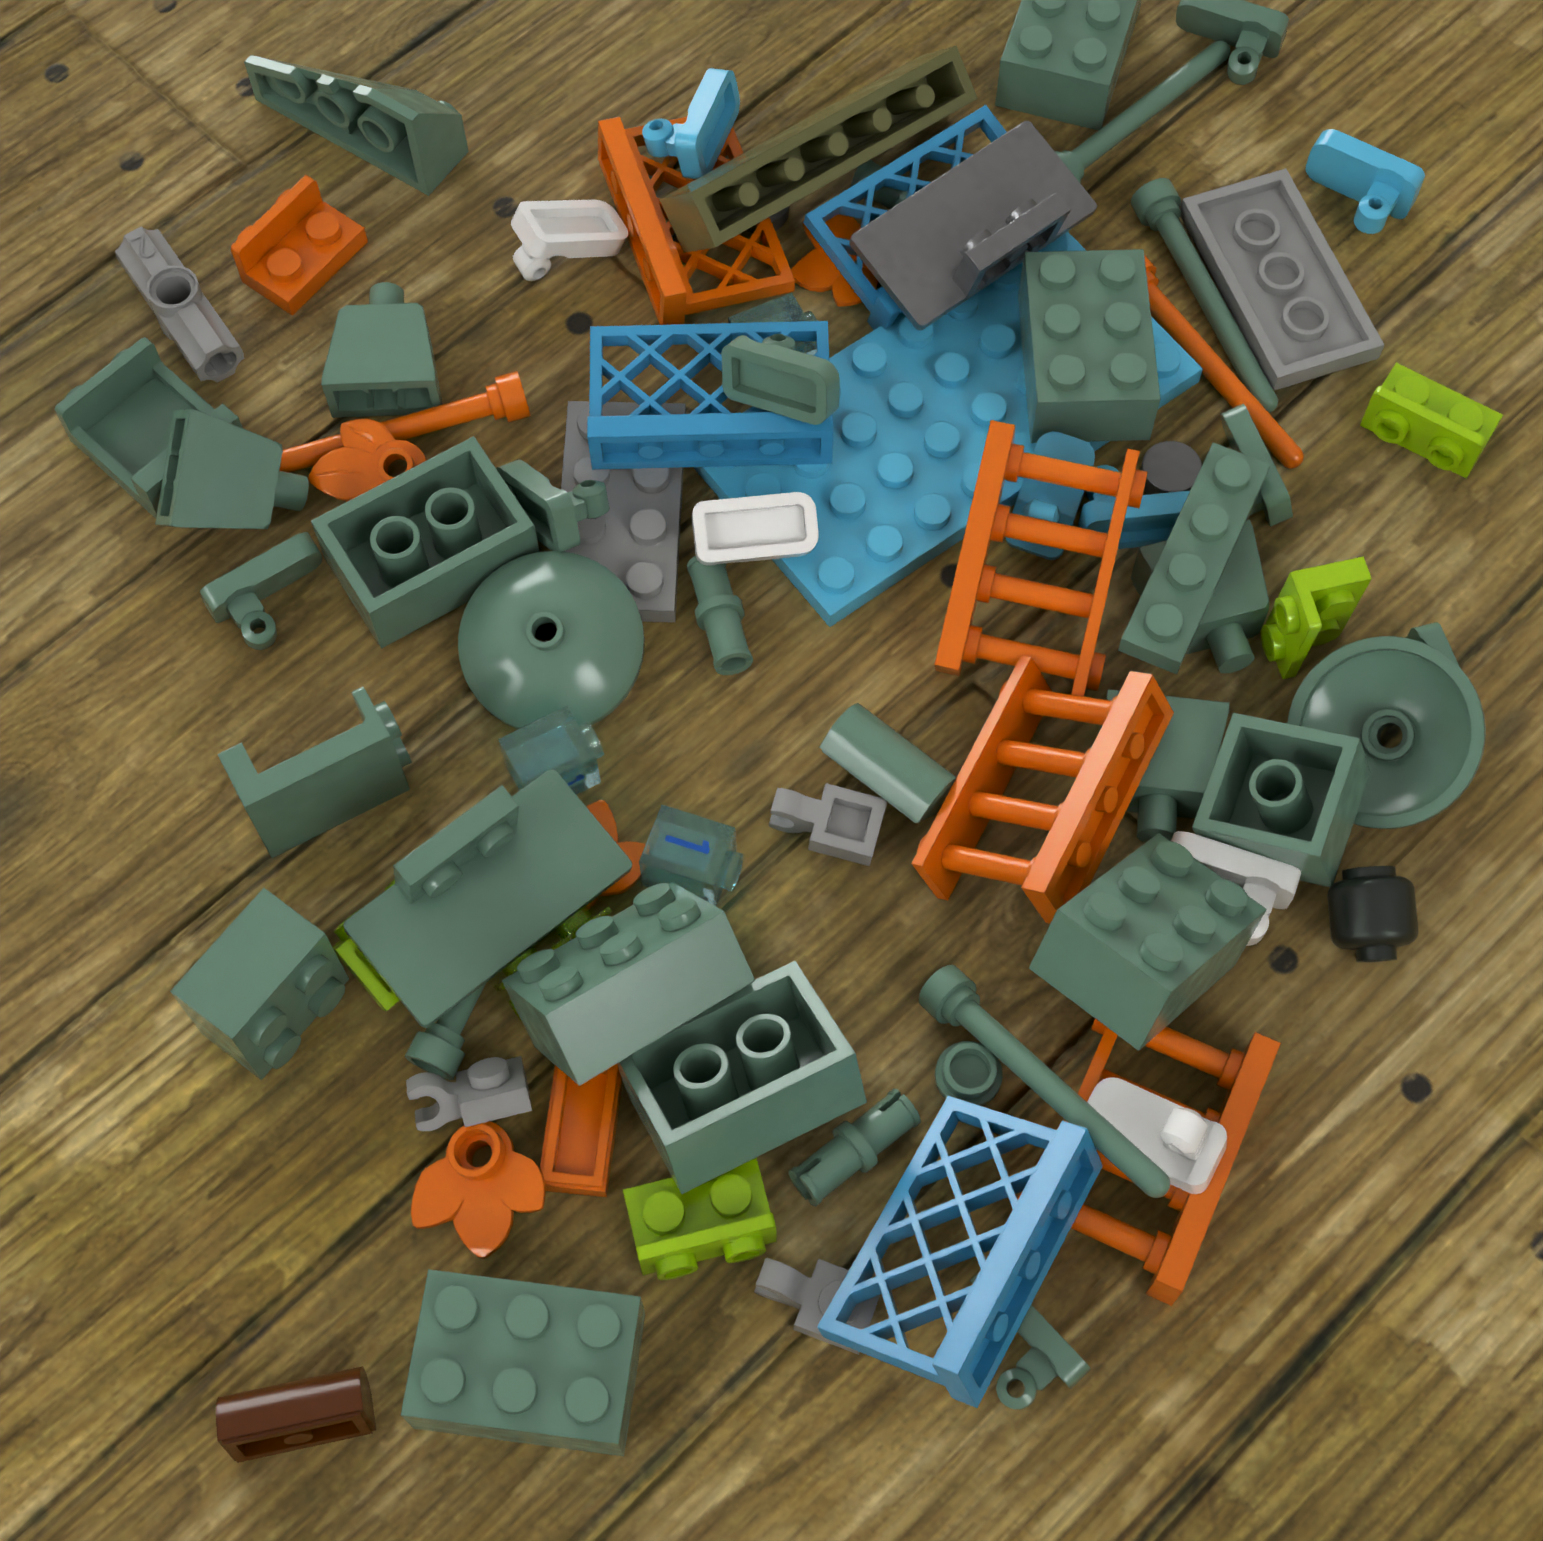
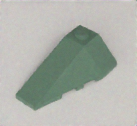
(374, 120)

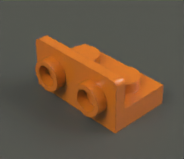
(296, 246)

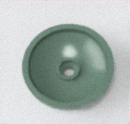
(586, 663)
(1407, 686)

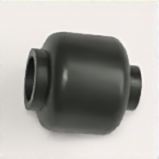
(1372, 912)

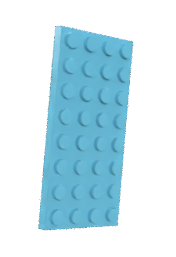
(914, 443)

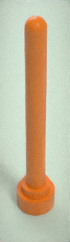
(1220, 374)
(501, 399)

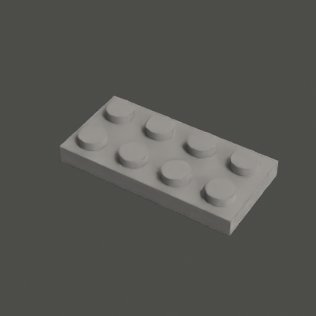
(1280, 279)
(643, 525)

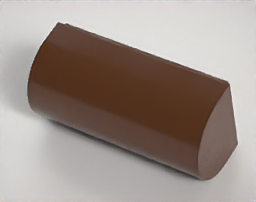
(295, 1415)

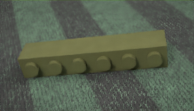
(818, 150)

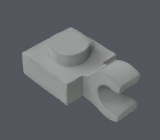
(841, 823)
(481, 1094)
(810, 1295)

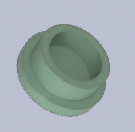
(968, 1073)

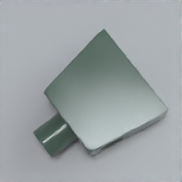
(381, 358)
(223, 476)
(1235, 608)
(1179, 766)

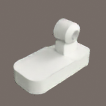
(565, 230)
(754, 528)
(1262, 878)
(1167, 1133)

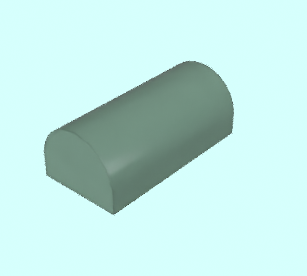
(888, 763)

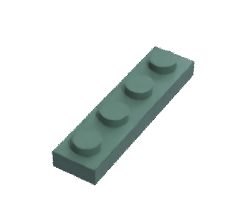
(1194, 558)

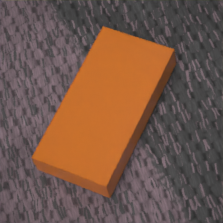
(581, 1133)

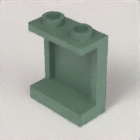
(127, 417)
(324, 782)

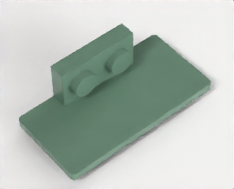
(485, 893)

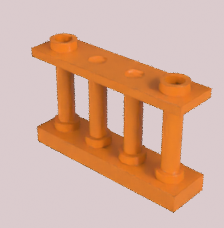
(993, 521)
(1081, 824)
(1244, 1077)

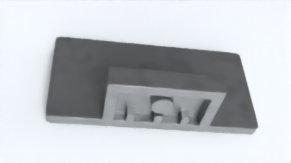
(972, 224)

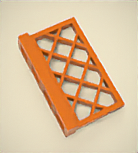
(652, 239)

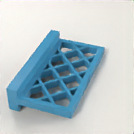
(878, 302)
(710, 432)
(1010, 1274)

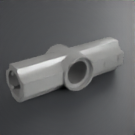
(179, 304)

